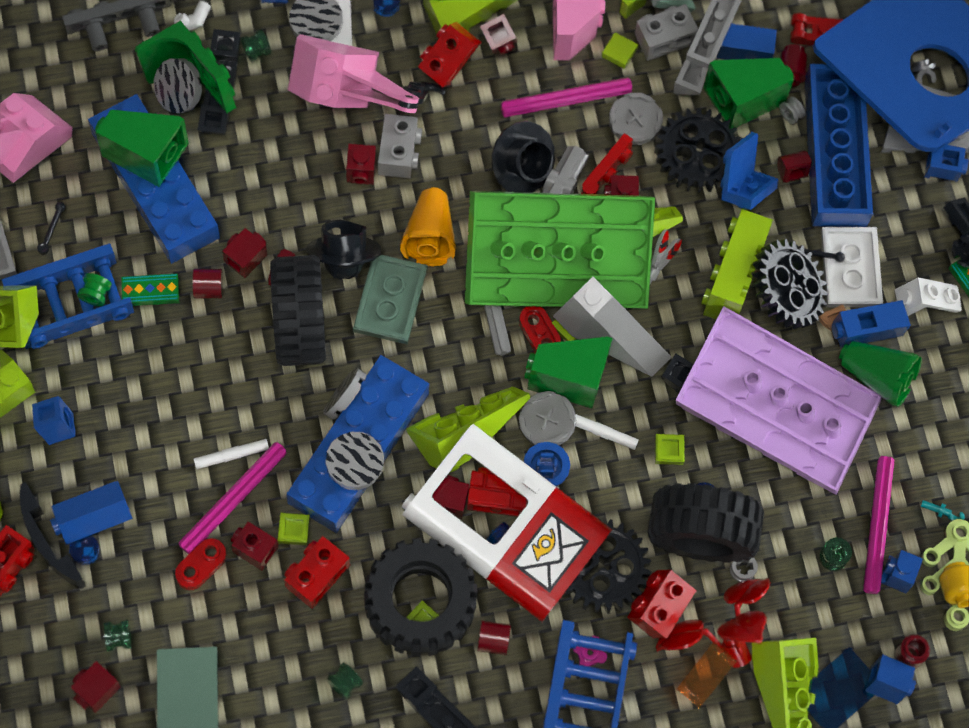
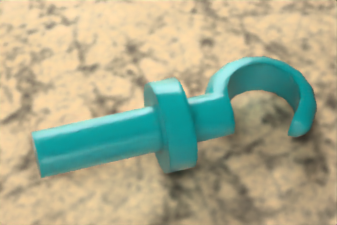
(941, 510)

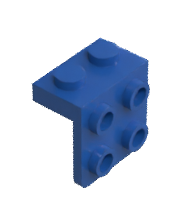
(740, 181)

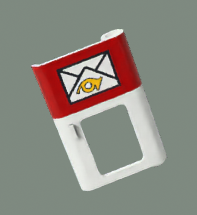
(542, 546)

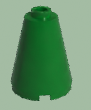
(882, 369)

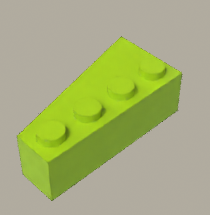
(464, 12)
(734, 274)

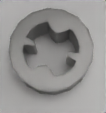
(792, 110)
(750, 573)

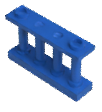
(73, 269)
(564, 668)

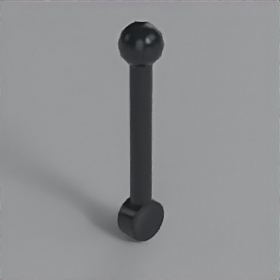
(43, 247)
(839, 256)

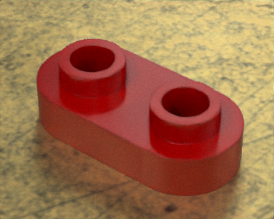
(541, 332)
(201, 563)

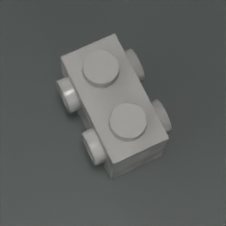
(665, 31)
(398, 146)

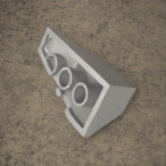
(597, 314)

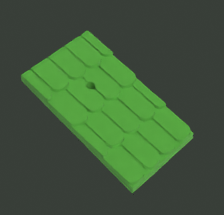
(550, 245)

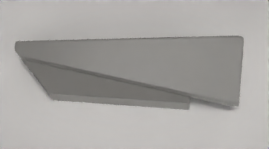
(705, 46)

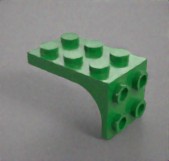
(179, 42)

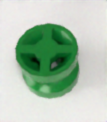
(94, 289)

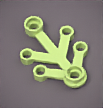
(959, 545)

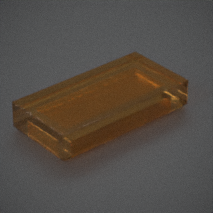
(706, 675)

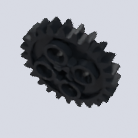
(704, 129)
(789, 284)
(619, 586)

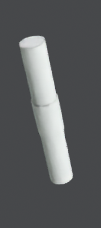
(606, 432)
(231, 454)

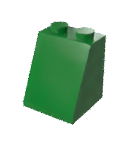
(747, 87)
(142, 142)
(569, 368)

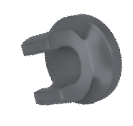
(923, 67)

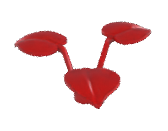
(734, 633)

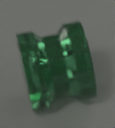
(256, 45)
(831, 559)
(117, 635)
(344, 681)

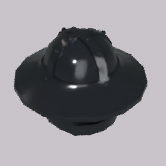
(523, 157)
(344, 252)

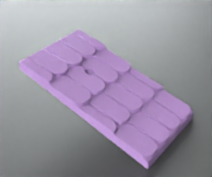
(759, 393)

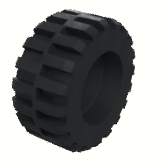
(297, 310)
(705, 522)
(420, 559)

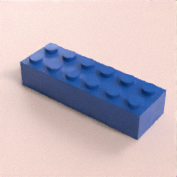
(837, 151)
(172, 210)
(381, 410)

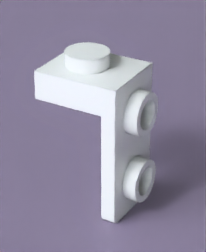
(928, 293)

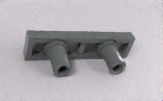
(106, 13)

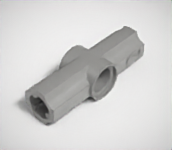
(564, 178)

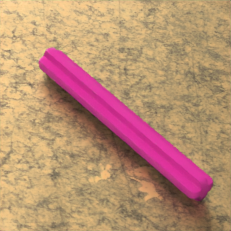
(566, 97)
(232, 497)
(878, 525)

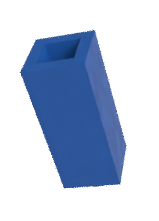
(747, 43)
(871, 323)
(90, 512)

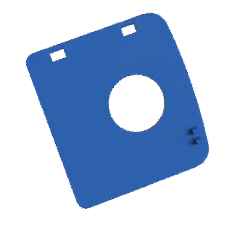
(874, 55)

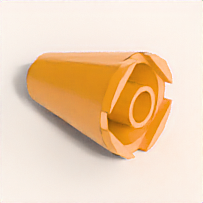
(430, 230)

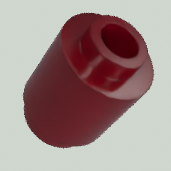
(796, 58)
(917, 646)

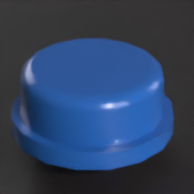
(549, 461)

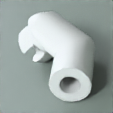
(197, 19)

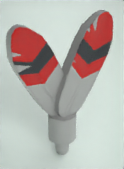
(662, 254)

